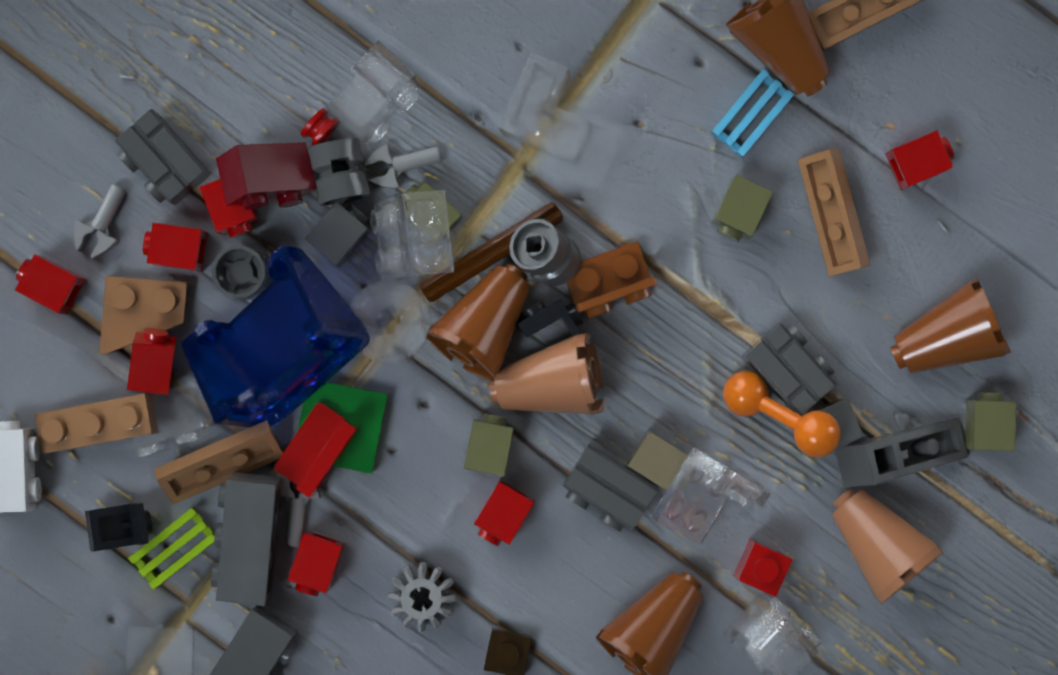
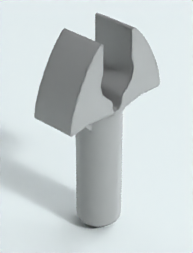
(400, 164)
(100, 224)
(296, 512)

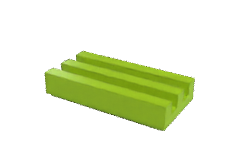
(145, 569)

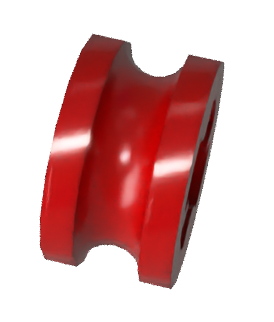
(319, 127)

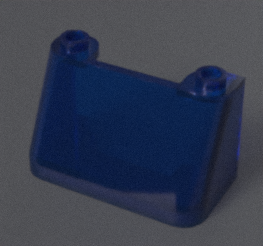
(276, 346)

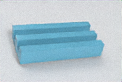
(774, 87)

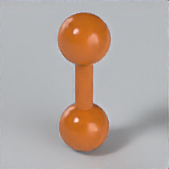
(814, 432)

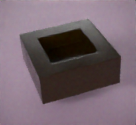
(507, 652)

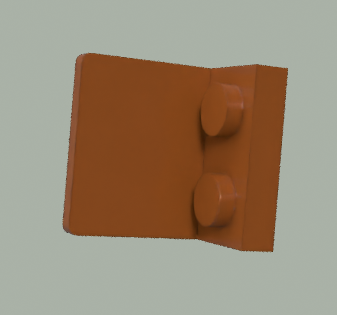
(610, 278)

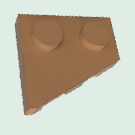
(139, 305)

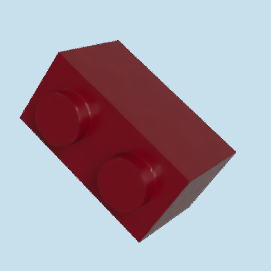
(266, 174)

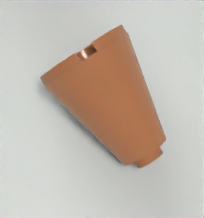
(552, 380)
(882, 543)

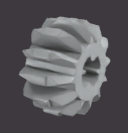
(408, 598)

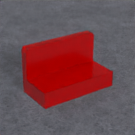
(315, 449)

